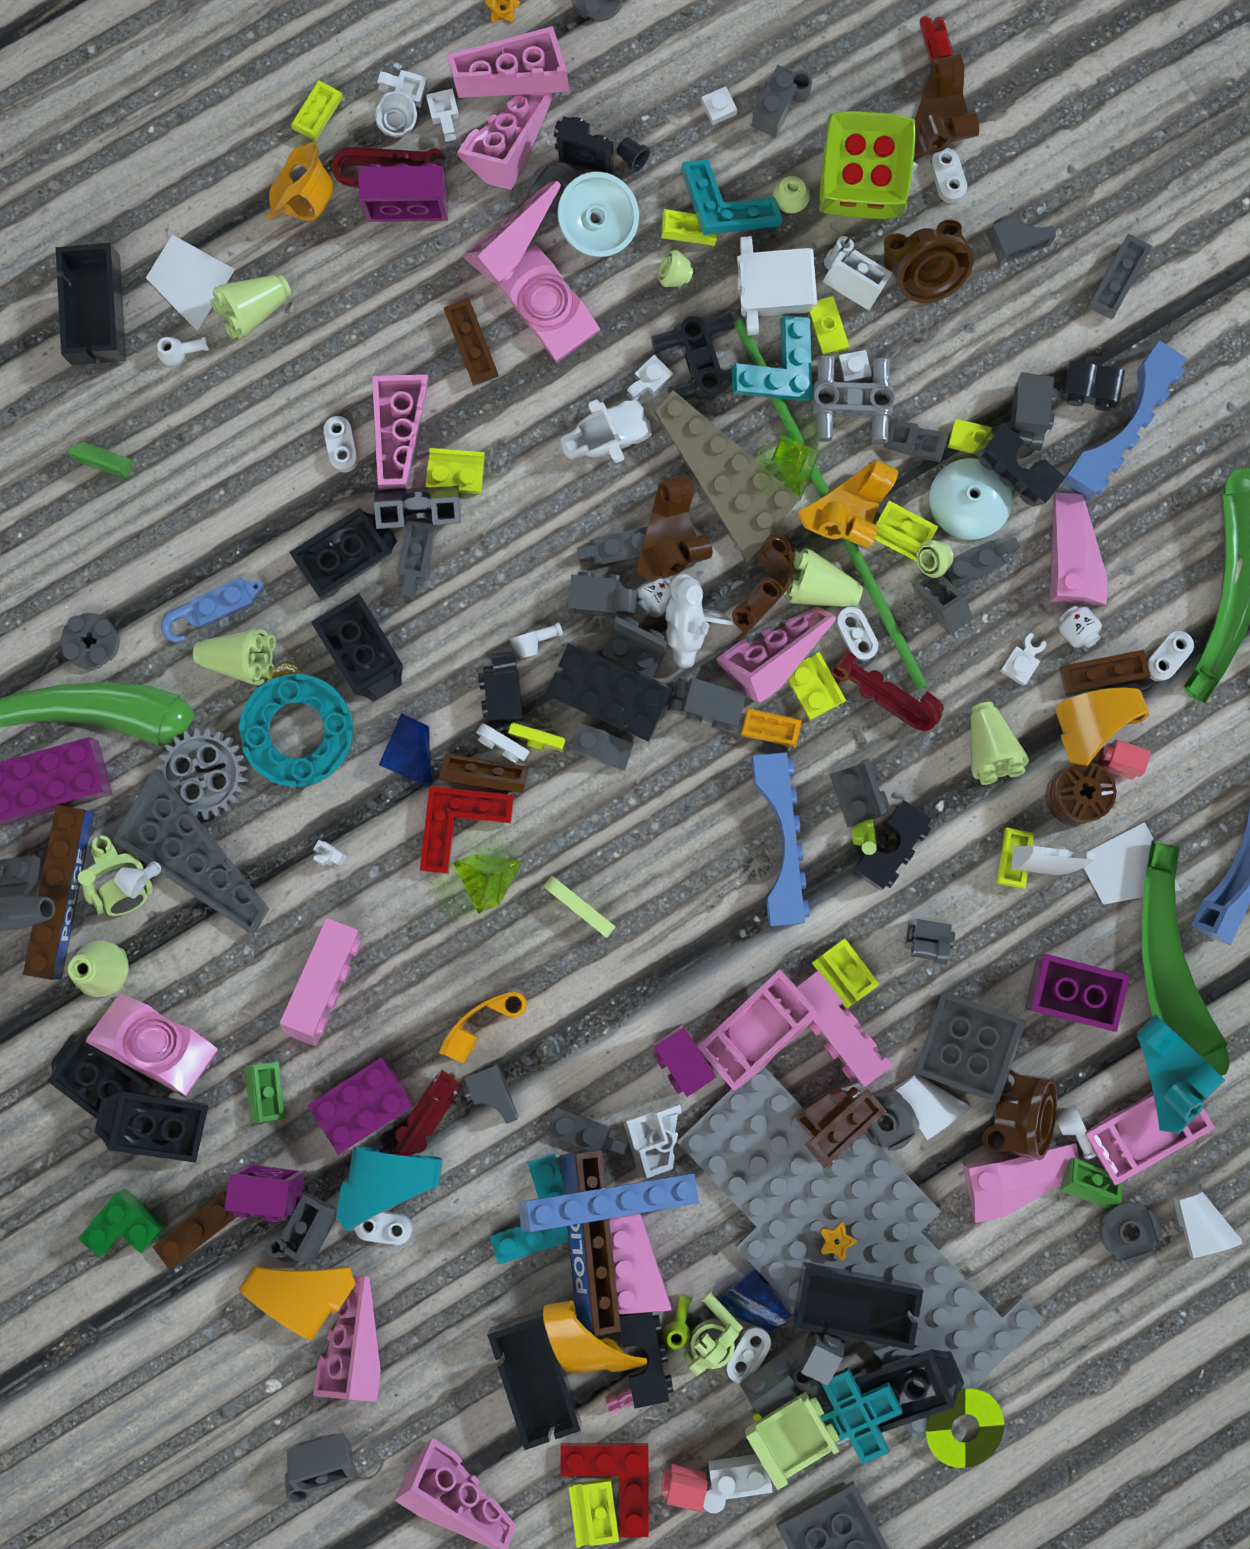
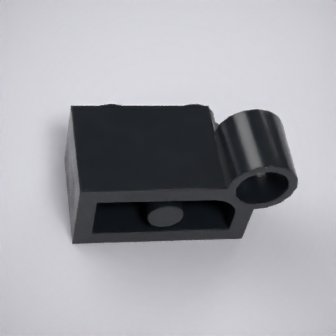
(501, 689)

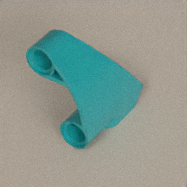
(1177, 1075)
(383, 1181)

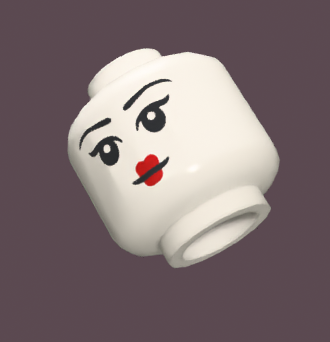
(653, 597)
(1080, 627)

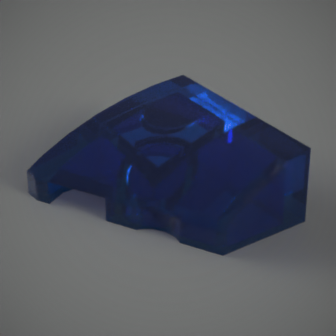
(409, 751)
(755, 1302)

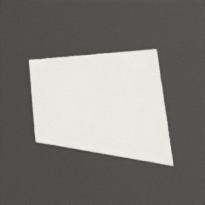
(188, 279)
(1121, 866)

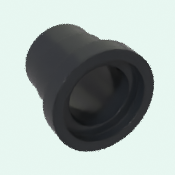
(633, 153)

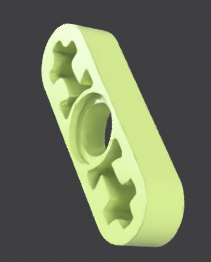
(579, 906)

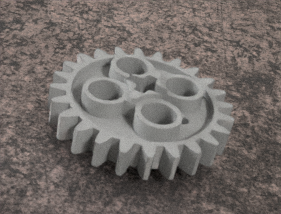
(195, 749)

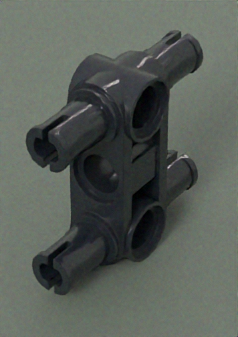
(698, 355)

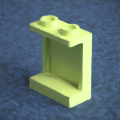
(792, 1438)

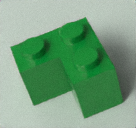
(123, 1218)

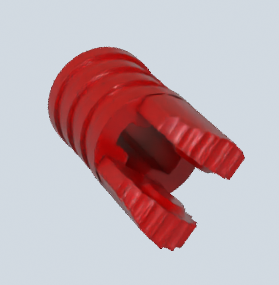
(935, 37)

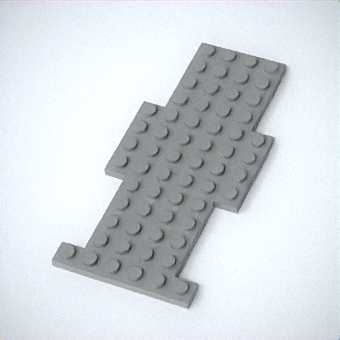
(762, 1164)

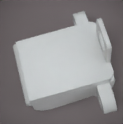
(774, 283)

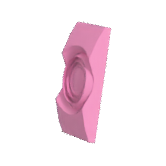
(548, 305)
(758, 1030)
(152, 1044)
(1133, 1141)

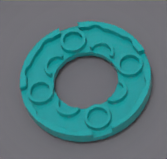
(256, 738)

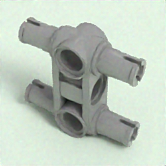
(853, 400)

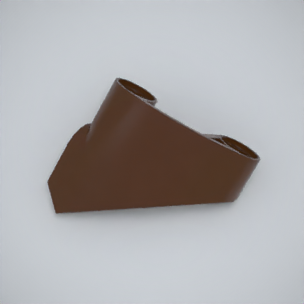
(943, 109)
(670, 536)
(778, 560)

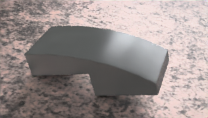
(916, 441)

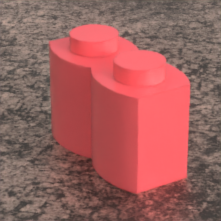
(1123, 759)
(684, 1487)

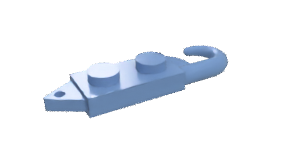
(213, 606)

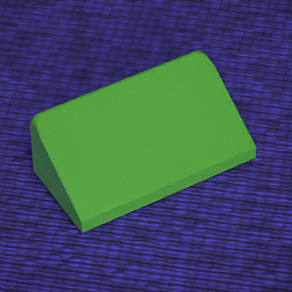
(101, 459)
(264, 1092)
(1090, 1184)

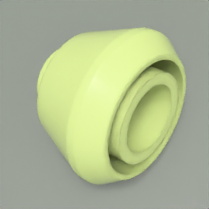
(791, 194)
(675, 270)
(934, 558)

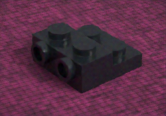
(582, 149)

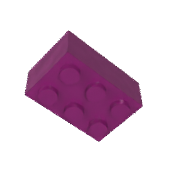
(403, 193)
(1077, 992)
(684, 1061)
(361, 1105)
(264, 1192)

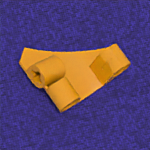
(852, 506)
(1095, 717)
(462, 1042)
(298, 1297)
(578, 1348)

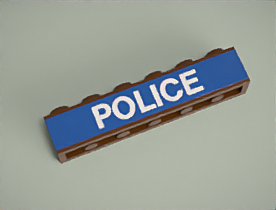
(60, 883)
(591, 1249)

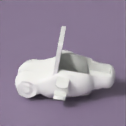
(607, 431)
(688, 620)

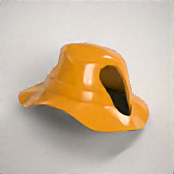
(313, 185)

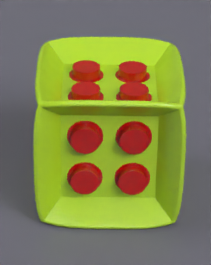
(867, 165)

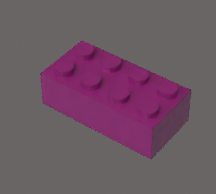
(52, 777)

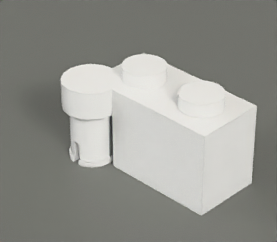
(854, 275)
(735, 1479)

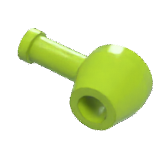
(865, 835)
(678, 1325)

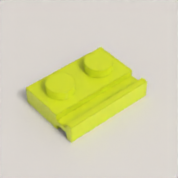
(456, 469)
(903, 530)
(815, 687)
(845, 973)
(594, 1512)

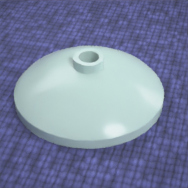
(608, 200)
(959, 512)

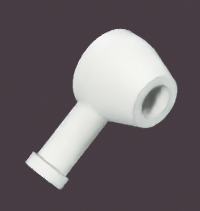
(179, 350)
(527, 644)
(132, 880)
(1072, 1124)

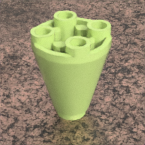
(249, 302)
(820, 582)
(238, 655)
(994, 746)
(99, 968)

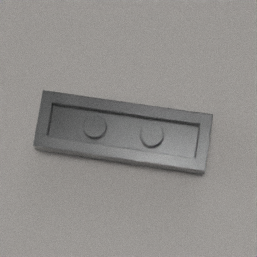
(1120, 276)

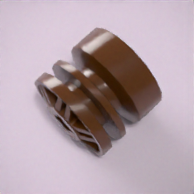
(1066, 802)

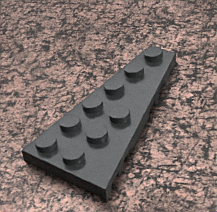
(168, 833)

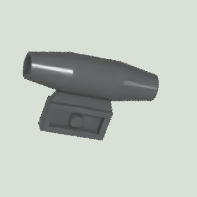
(17, 907)

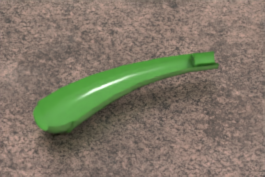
(1234, 605)
(119, 707)
(1167, 974)

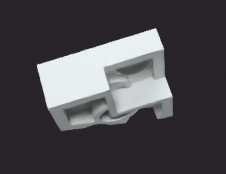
(1049, 860)
(931, 1104)
(653, 1140)
(1203, 1225)

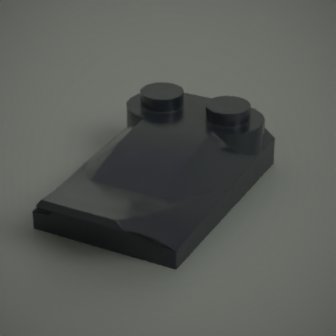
(343, 552)
(360, 649)
(91, 1074)
(151, 1125)
(921, 1383)

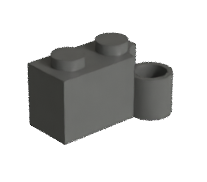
(779, 98)
(601, 596)
(778, 1384)
(318, 1466)

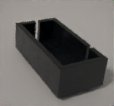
(93, 304)
(609, 691)
(857, 1305)
(534, 1380)

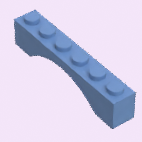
(1154, 376)
(772, 780)
(1227, 904)
(607, 1202)

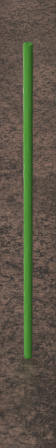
(851, 547)

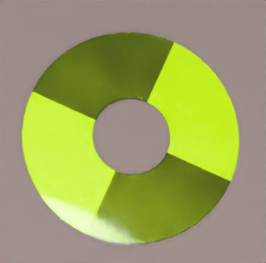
(979, 1449)

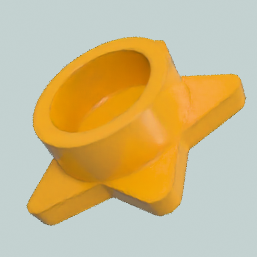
(506, 14)
(830, 1235)

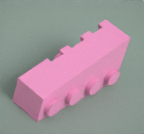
(511, 66)
(397, 420)
(320, 982)
(842, 1032)
(636, 1268)

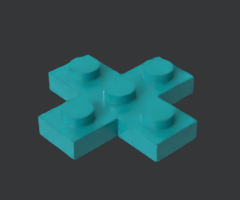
(858, 1414)

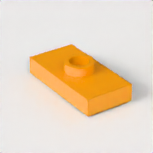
(771, 728)

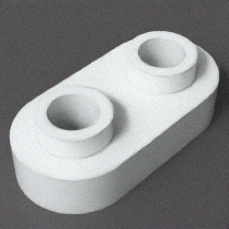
(948, 173)
(339, 443)
(858, 634)
(1170, 655)
(491, 737)
(383, 1227)
(749, 1354)

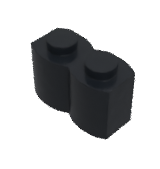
(1092, 385)

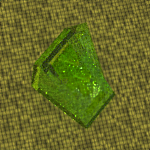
(795, 462)
(486, 879)

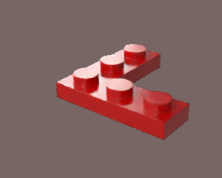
(444, 807)
(624, 1460)

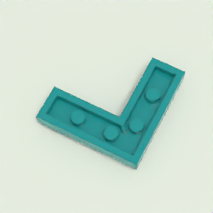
(722, 217)
(795, 376)
(516, 1244)

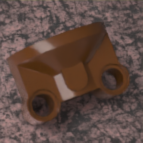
(929, 261)
(1025, 1117)

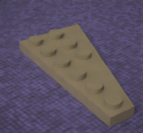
(734, 483)

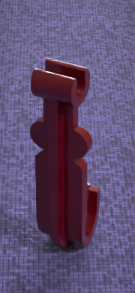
(382, 157)
(917, 714)
(427, 1114)

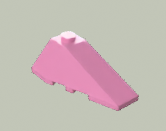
(504, 144)
(502, 250)
(1075, 558)
(767, 662)
(1012, 1181)
(352, 1358)
(449, 1496)

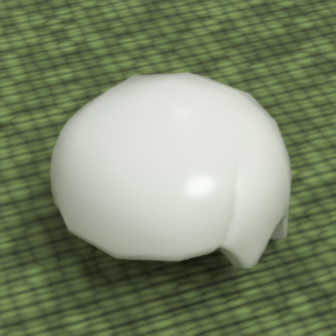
(396, 114)

